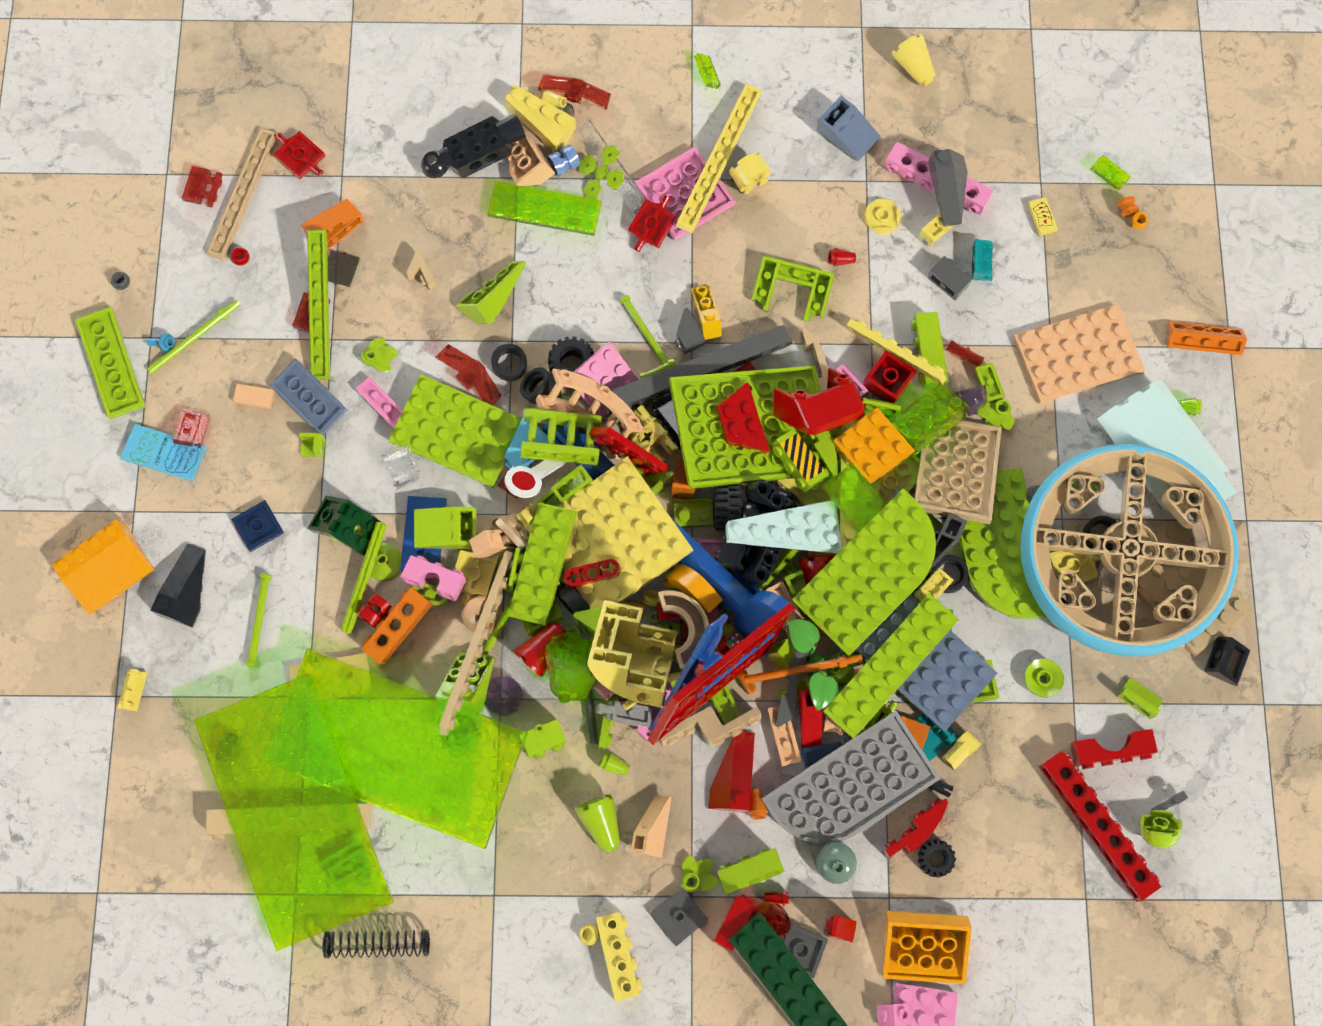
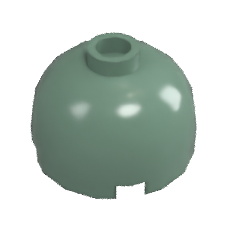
(836, 862)

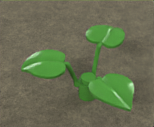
(802, 638)

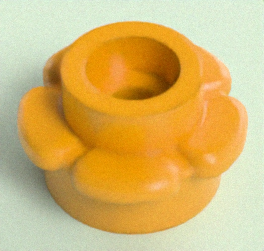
(1141, 217)

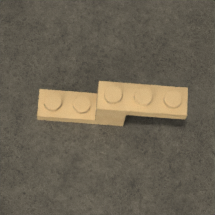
(711, 727)

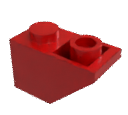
(840, 928)

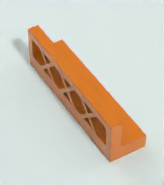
(1206, 338)

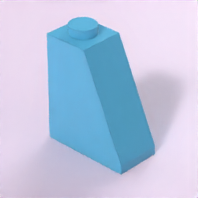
(513, 453)

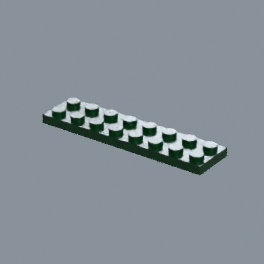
(782, 975)

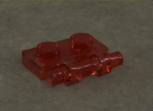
(196, 186)

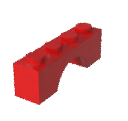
(1138, 744)

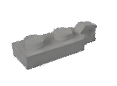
(636, 715)

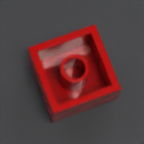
(889, 378)

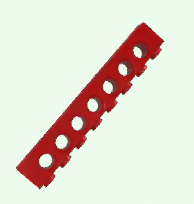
(1113, 855)

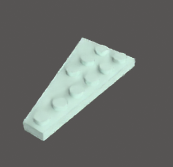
(800, 528)

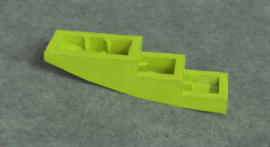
(566, 487)

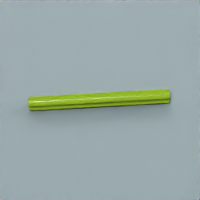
(363, 578)

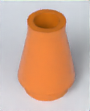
(757, 807)

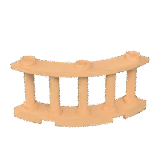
(601, 394)

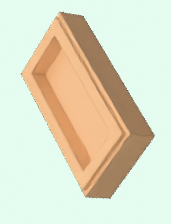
(254, 396)

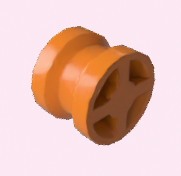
(1128, 206)

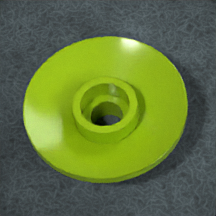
(392, 564)
(1052, 673)

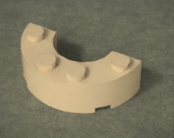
(692, 614)

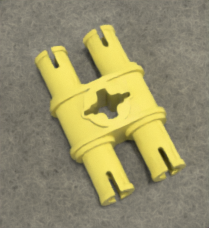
(658, 435)

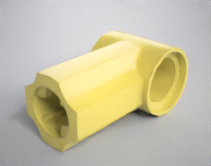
(964, 746)

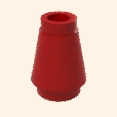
(841, 257)

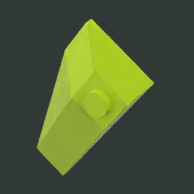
(489, 300)

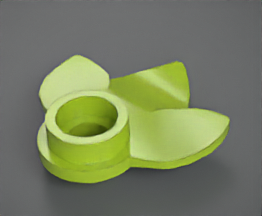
(381, 353)
(995, 417)
(700, 872)

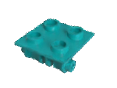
(936, 738)

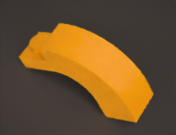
(694, 586)

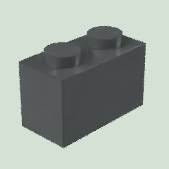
(949, 277)

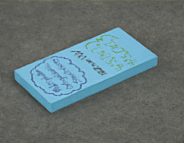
(157, 452)

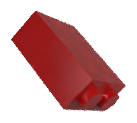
(735, 918)

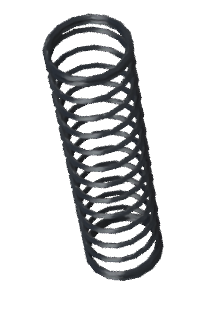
(328, 941)

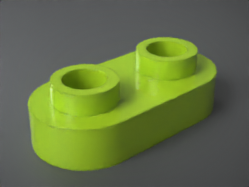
(430, 593)

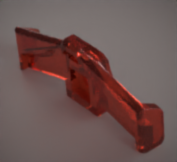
(575, 89)
(471, 373)

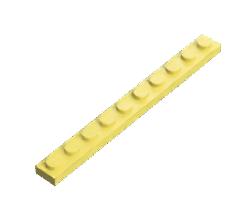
(718, 159)

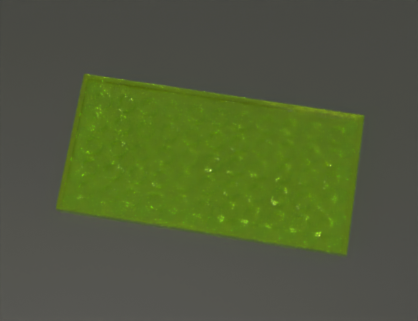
(401, 759)
(293, 812)

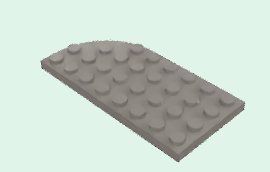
(853, 784)

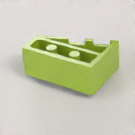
(750, 871)

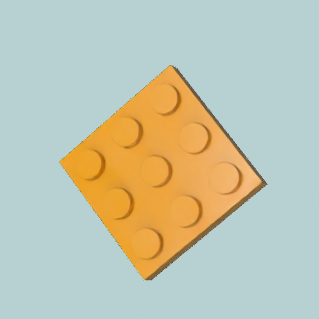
(873, 446)

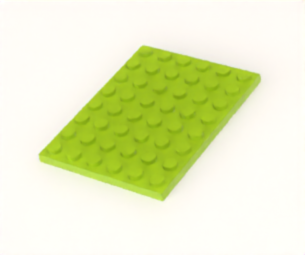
(703, 445)

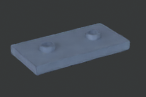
(308, 397)

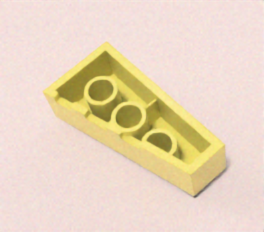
(541, 118)

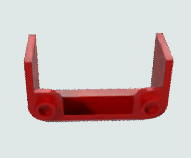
(822, 410)

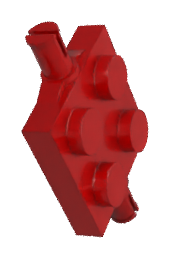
(299, 154)
(652, 223)

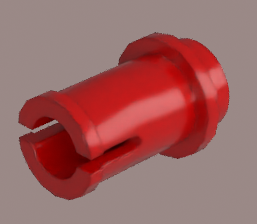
(778, 897)

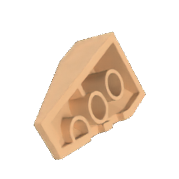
(528, 163)

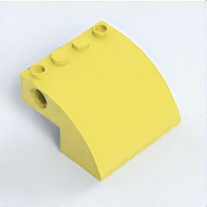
(631, 655)

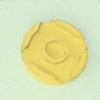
(882, 216)

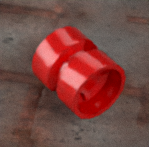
(369, 615)

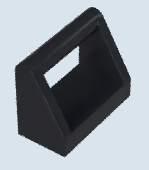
(1220, 659)

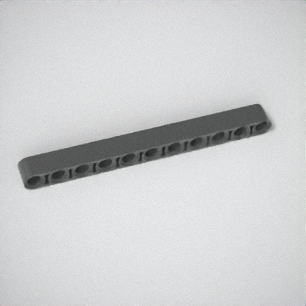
(710, 363)

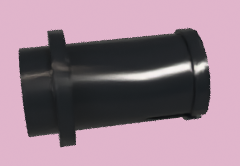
(939, 787)

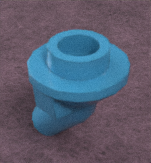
(165, 342)

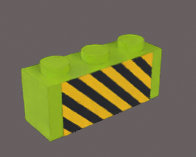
(799, 460)

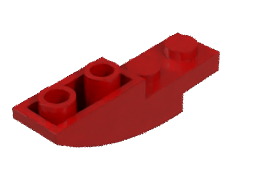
(924, 826)

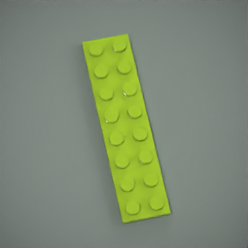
(890, 665)

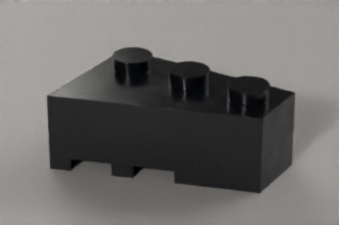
(664, 410)

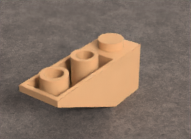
(491, 543)
(651, 830)

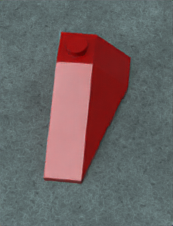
(734, 777)

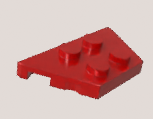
(741, 421)

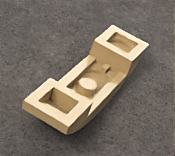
(811, 343)

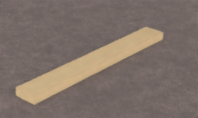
(242, 194)

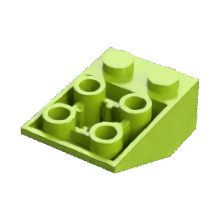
(445, 527)
(478, 682)

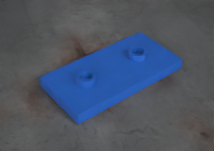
(408, 549)

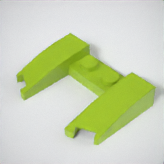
(797, 274)

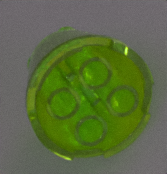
(568, 668)

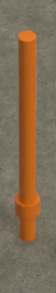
(841, 662)

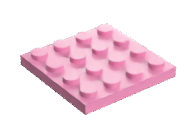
(678, 181)

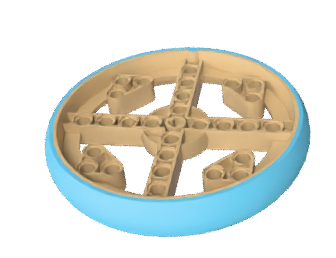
(1184, 480)

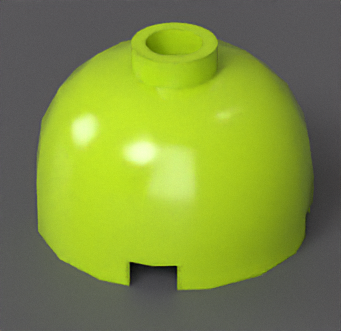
(1160, 829)

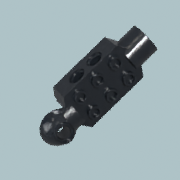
(474, 147)

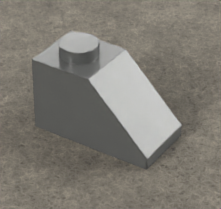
(688, 333)

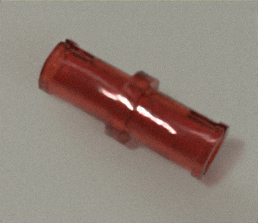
(965, 353)

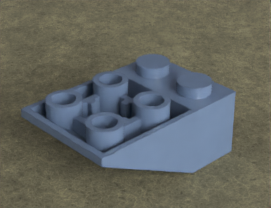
(847, 128)

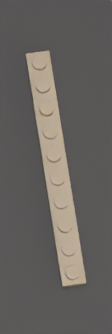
(475, 648)

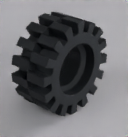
(945, 849)

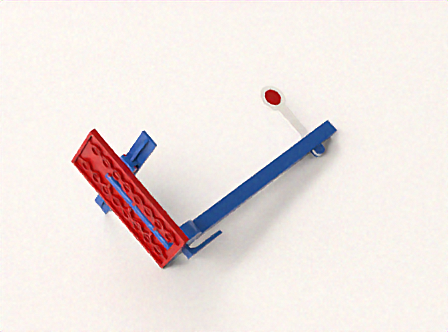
(756, 612)

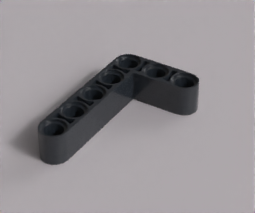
(765, 557)

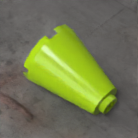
(601, 821)

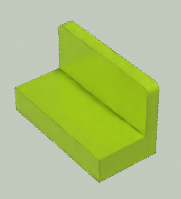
(1140, 698)

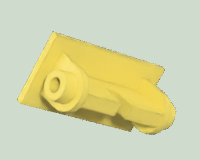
(132, 690)

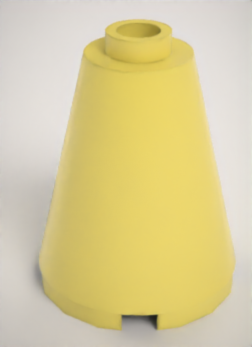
(915, 59)

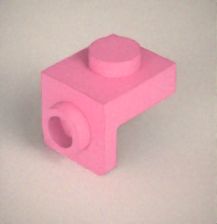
(893, 1014)

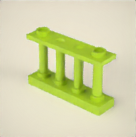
(561, 453)

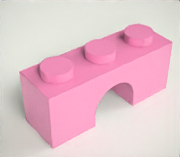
(419, 570)

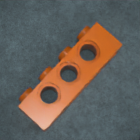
(420, 606)

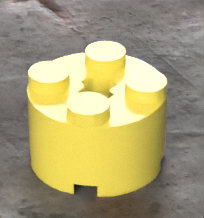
(750, 172)

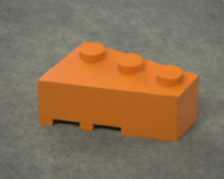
(337, 220)

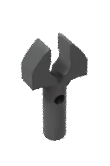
(1174, 800)

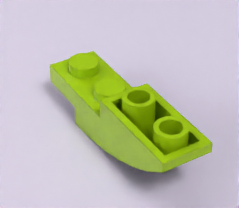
(824, 452)

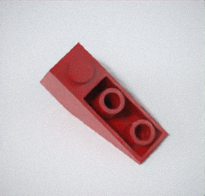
(809, 721)

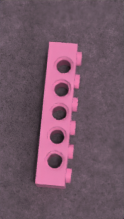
(918, 161)

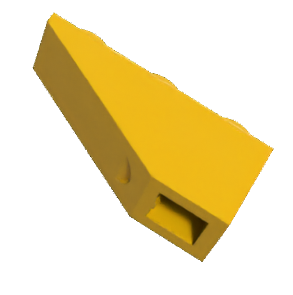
(706, 312)

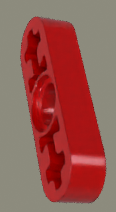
(607, 574)

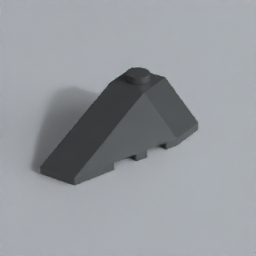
(949, 182)

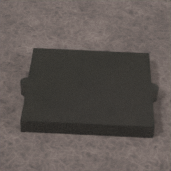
(341, 268)

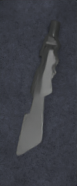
(787, 705)

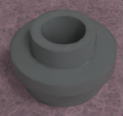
(120, 276)

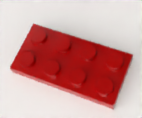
(621, 445)

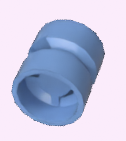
(565, 159)

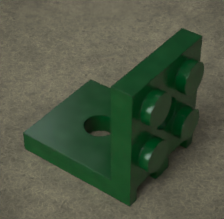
(338, 519)

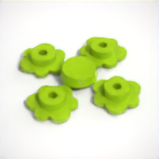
(602, 172)

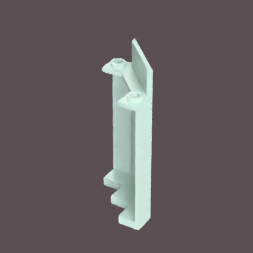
(1160, 422)

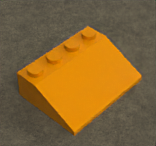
(103, 566)
(926, 947)

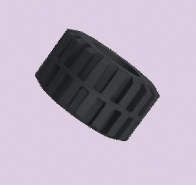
(567, 348)
(726, 505)

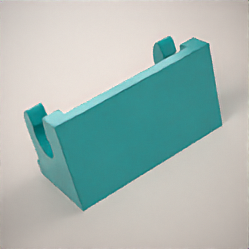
(982, 260)

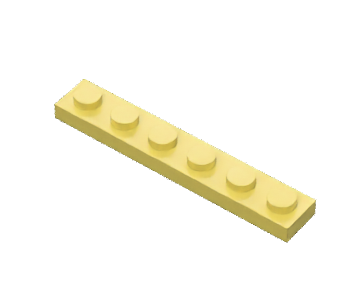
(904, 354)

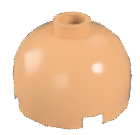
(472, 612)

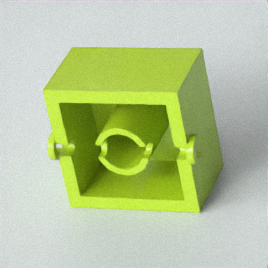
(543, 740)

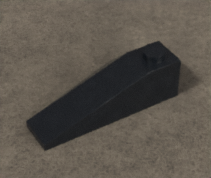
(182, 589)

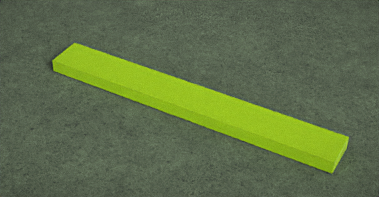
(318, 304)

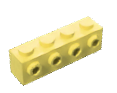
(617, 956)

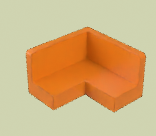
(680, 485)

